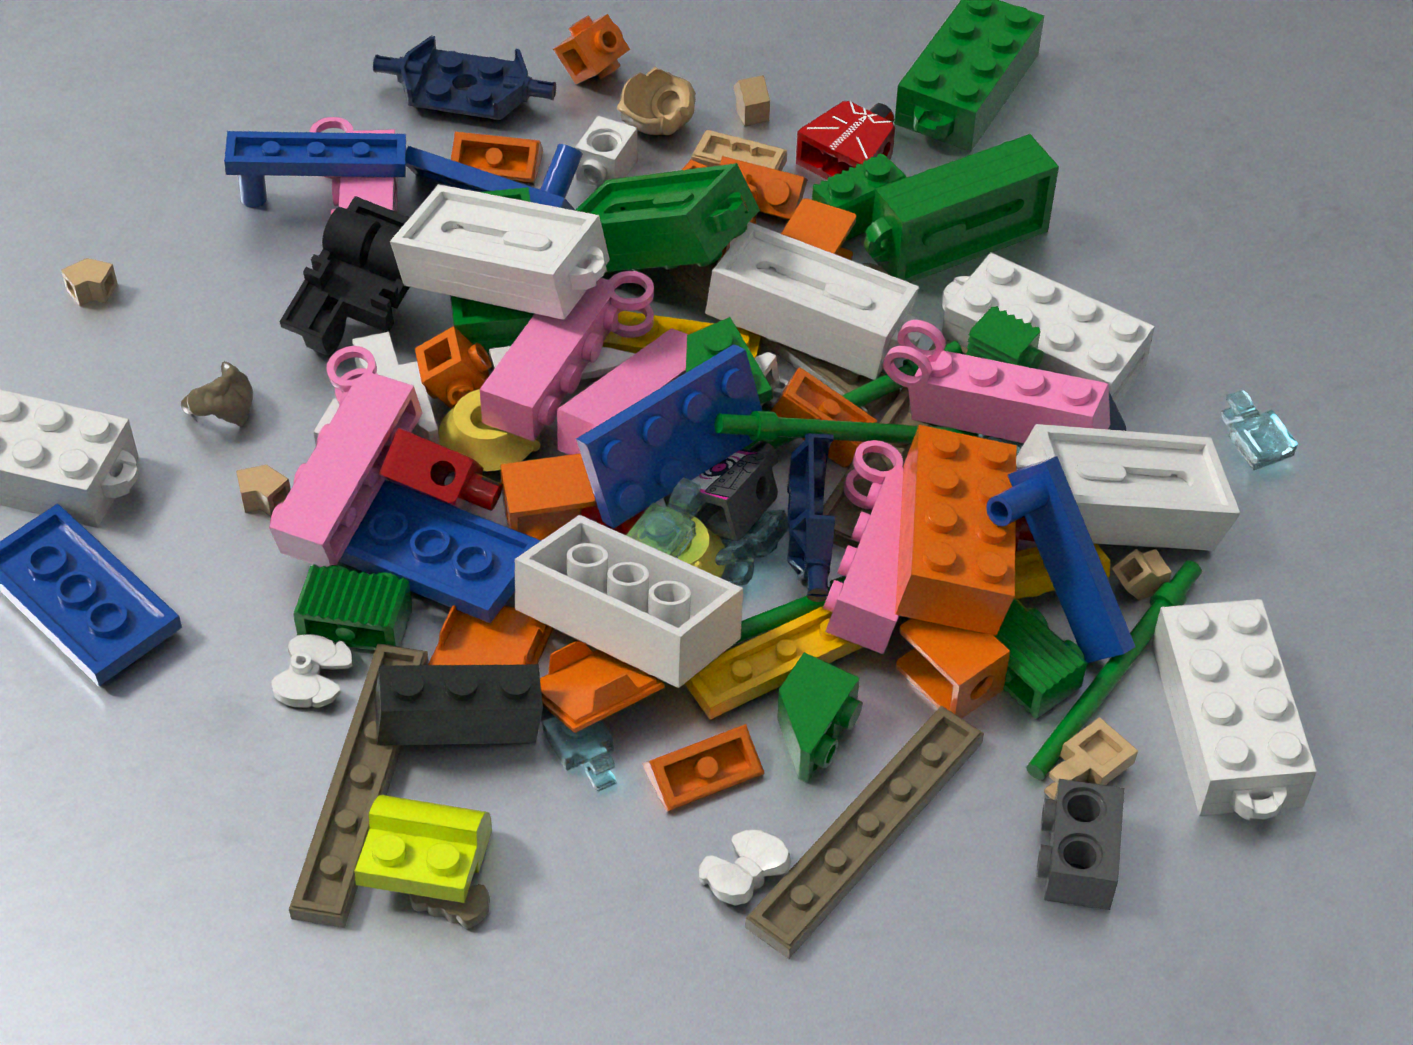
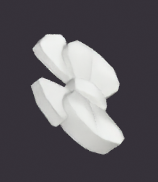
(302, 683)
(759, 857)

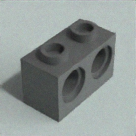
(1088, 844)

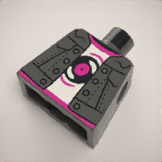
(737, 491)

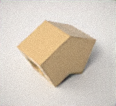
(752, 100)
(90, 281)
(262, 488)
(1142, 573)

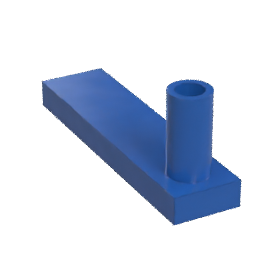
(309, 154)
(469, 178)
(1068, 554)

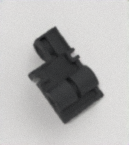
(350, 277)

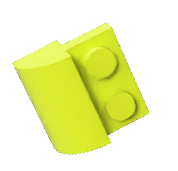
(423, 848)

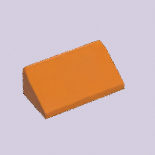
(503, 156)
(812, 399)
(704, 768)

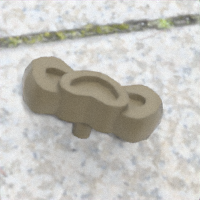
(467, 914)

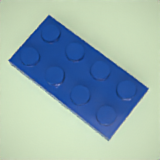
(668, 436)
(438, 550)
(82, 595)

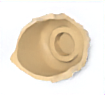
(657, 102)

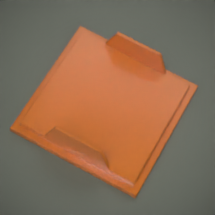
(507, 640)
(591, 685)

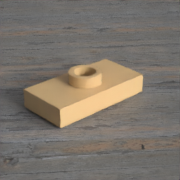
(715, 145)

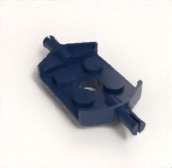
(435, 75)
(810, 530)

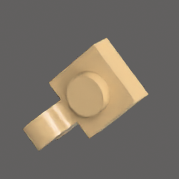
(1094, 756)

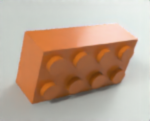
(951, 556)

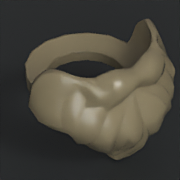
(225, 397)

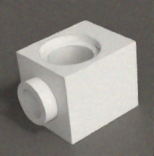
(607, 151)

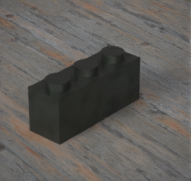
(458, 704)

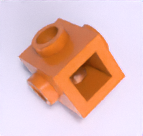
(592, 48)
(452, 366)

